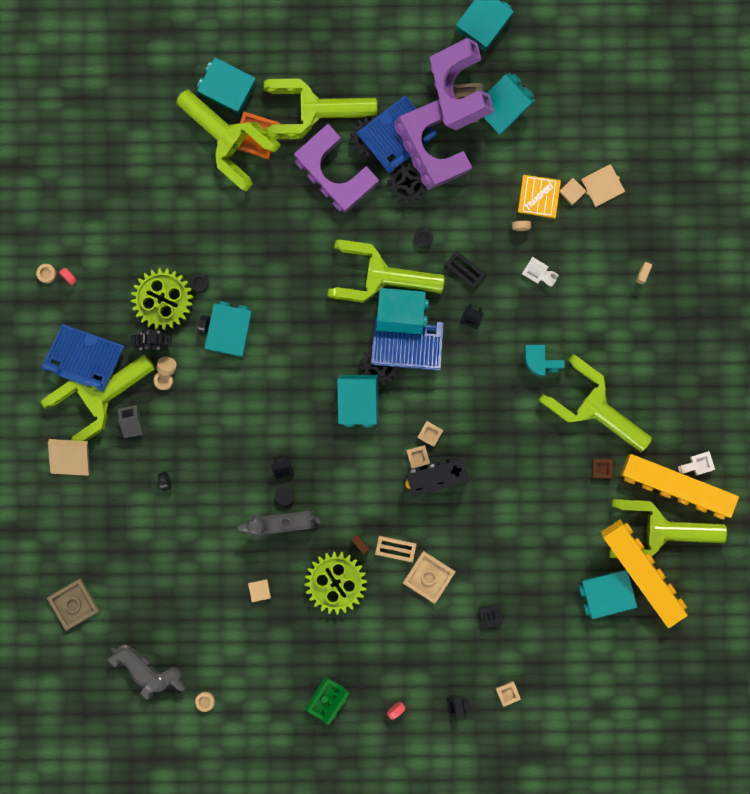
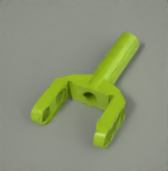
(314, 108)
(227, 136)
(381, 275)
(97, 400)
(596, 408)
(661, 530)

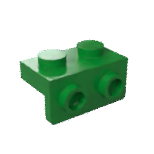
(327, 700)

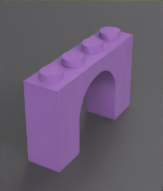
(446, 67)
(432, 170)
(343, 194)

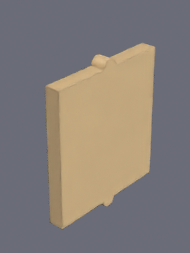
(602, 185)

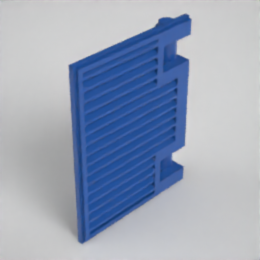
(382, 138)
(408, 349)
(83, 357)

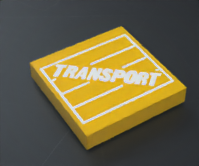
(539, 196)

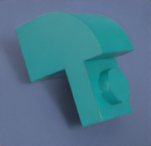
(535, 361)

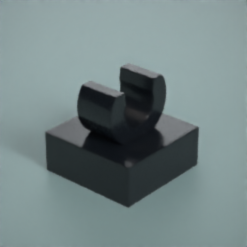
(472, 317)
(282, 469)
(490, 615)
(457, 705)

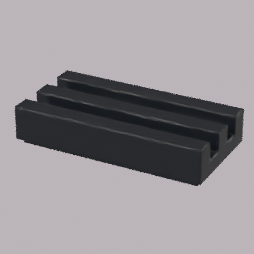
(461, 276)

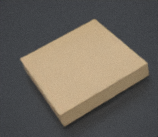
(69, 457)
(429, 577)

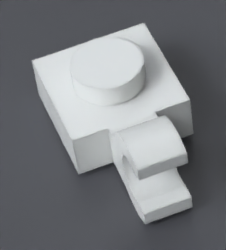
(538, 271)
(699, 463)

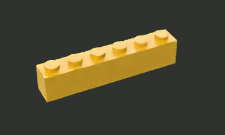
(680, 486)
(644, 573)

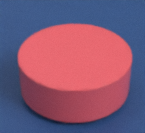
(68, 276)
(396, 710)

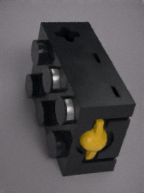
(436, 477)

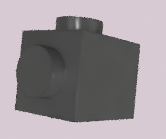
(132, 425)

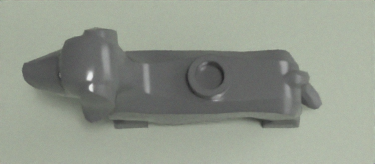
(279, 523)
(144, 673)

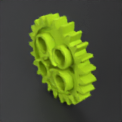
(154, 314)
(320, 592)

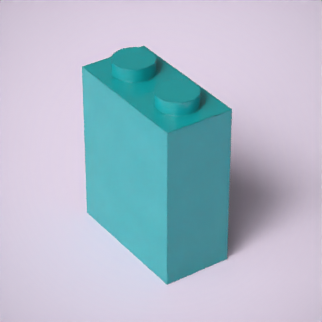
(484, 21)
(226, 86)
(509, 102)
(402, 311)
(229, 329)
(358, 400)
(607, 594)

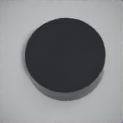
(423, 238)
(199, 282)
(203, 325)
(164, 481)
(284, 495)

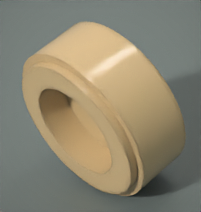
(521, 225)
(46, 273)
(166, 366)
(163, 382)
(205, 701)

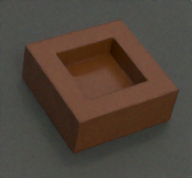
(602, 468)
(360, 544)

